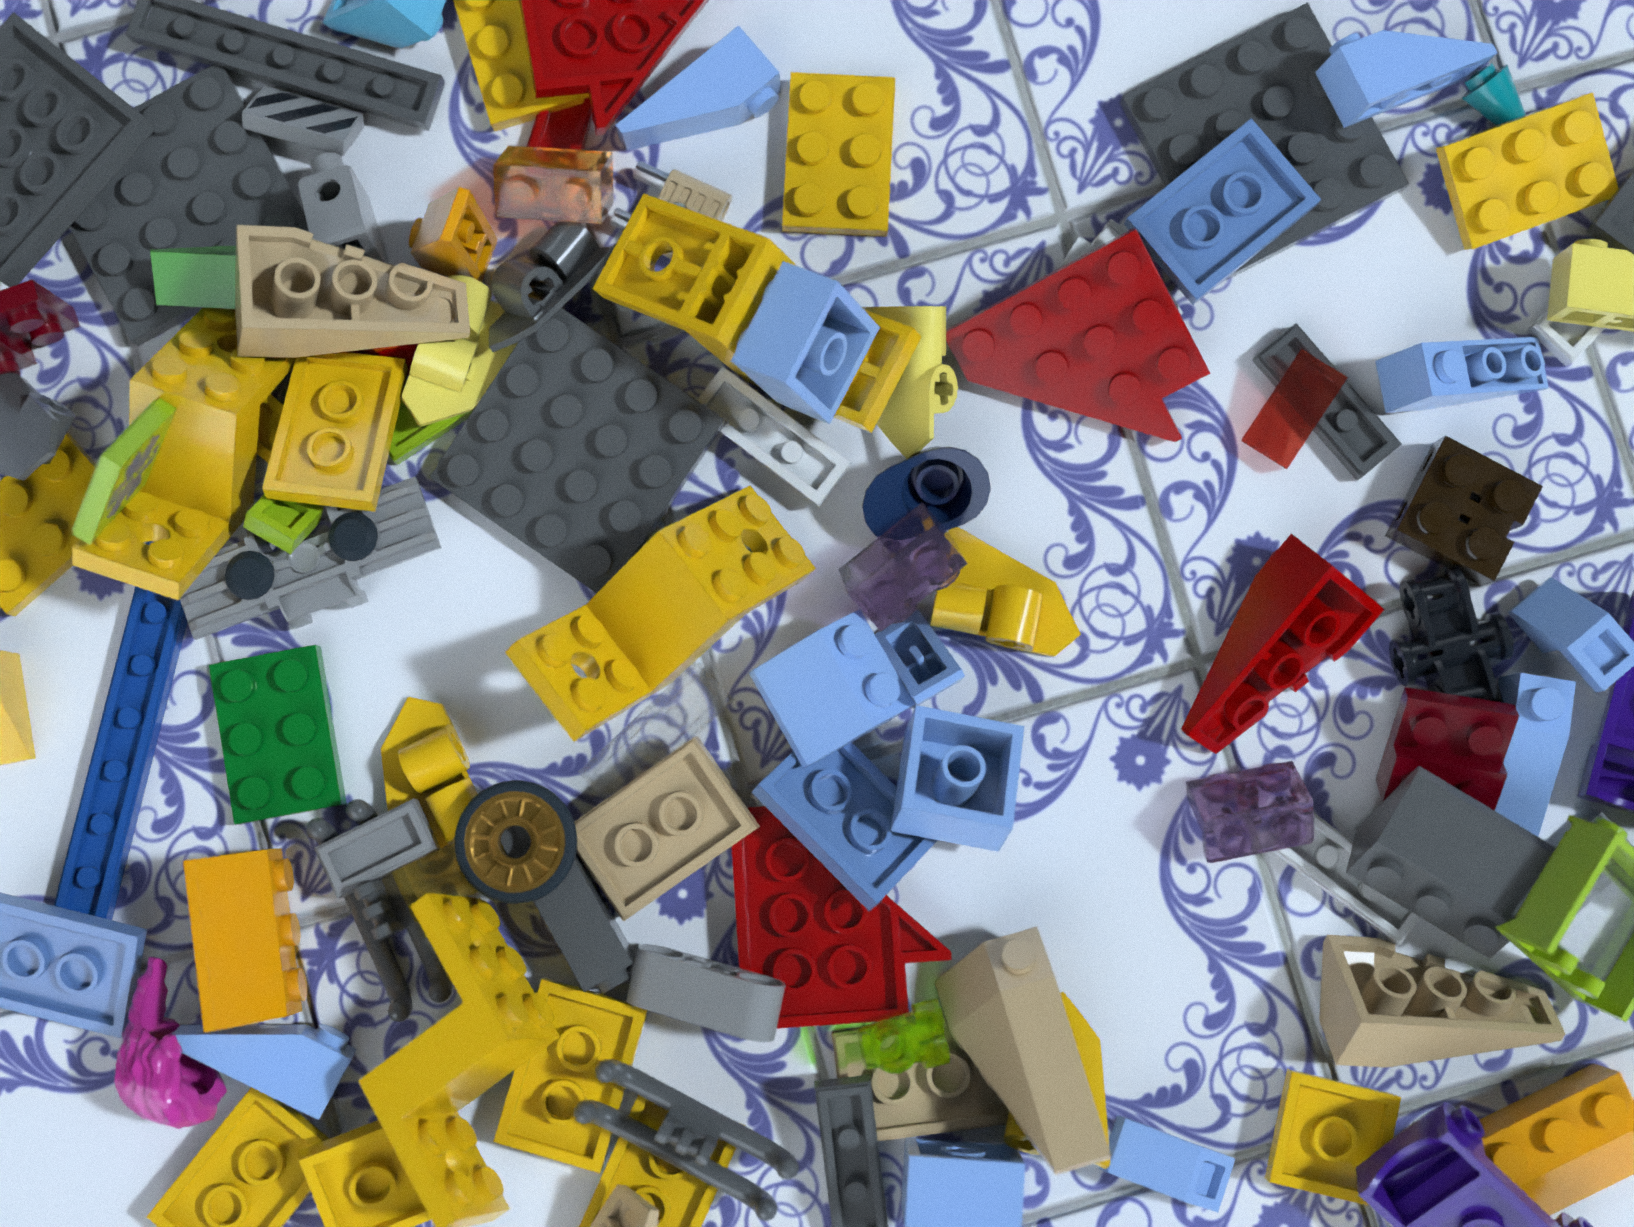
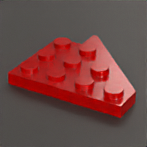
(601, 47)
(1088, 340)
(818, 937)

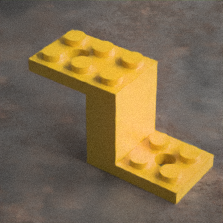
(718, 287)
(204, 465)
(660, 611)
(458, 1060)

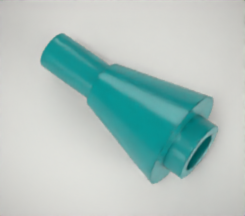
(1494, 94)

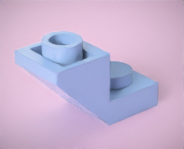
(1577, 628)
(1168, 1164)

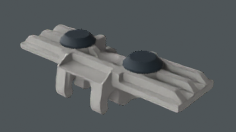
(320, 572)

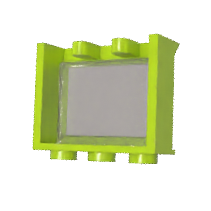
(1582, 917)

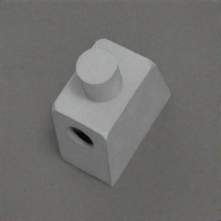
(339, 207)

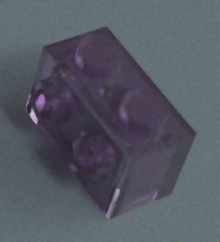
(902, 568)

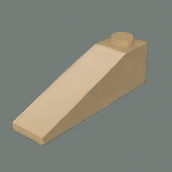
(326, 299)
(1409, 1010)
(1017, 1033)

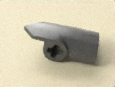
(534, 292)
(29, 427)

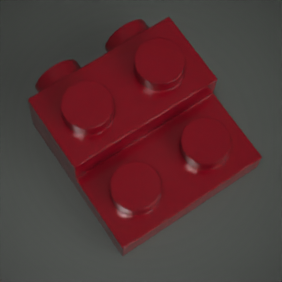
(30, 317)
(1451, 738)

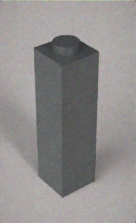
(580, 922)

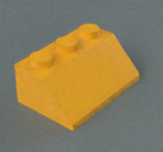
(244, 938)
(1565, 1138)

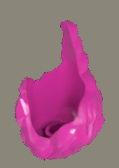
(150, 1065)

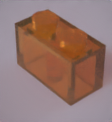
(553, 184)

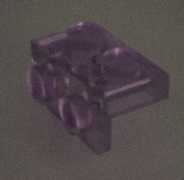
(1252, 811)

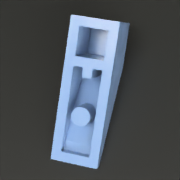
(1394, 69)
(708, 95)
(1536, 745)
(279, 1060)

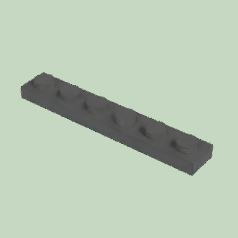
(288, 59)

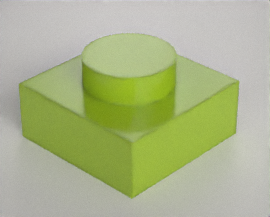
(282, 522)

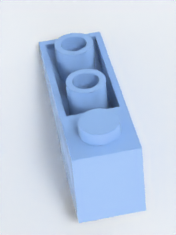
(1460, 373)

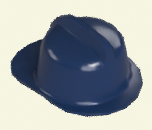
(943, 478)

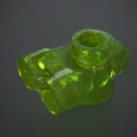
(917, 1040)

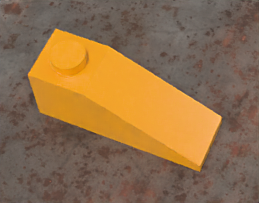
(453, 236)

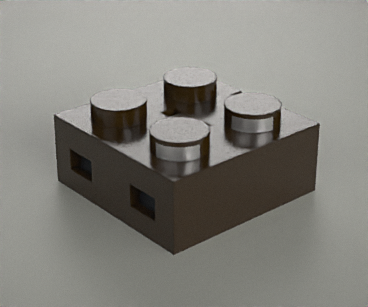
(1463, 510)

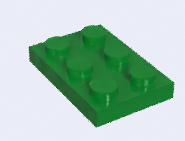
(277, 734)

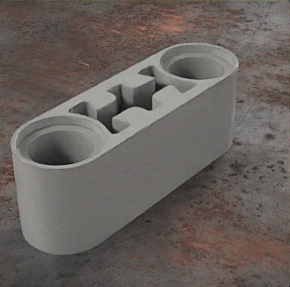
(706, 993)

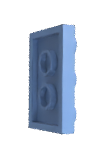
(1222, 211)
(844, 819)
(68, 965)

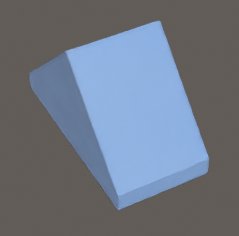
(919, 658)

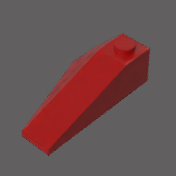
(1284, 628)

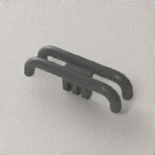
(380, 913)
(688, 1135)

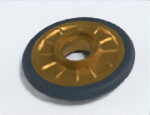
(480, 849)

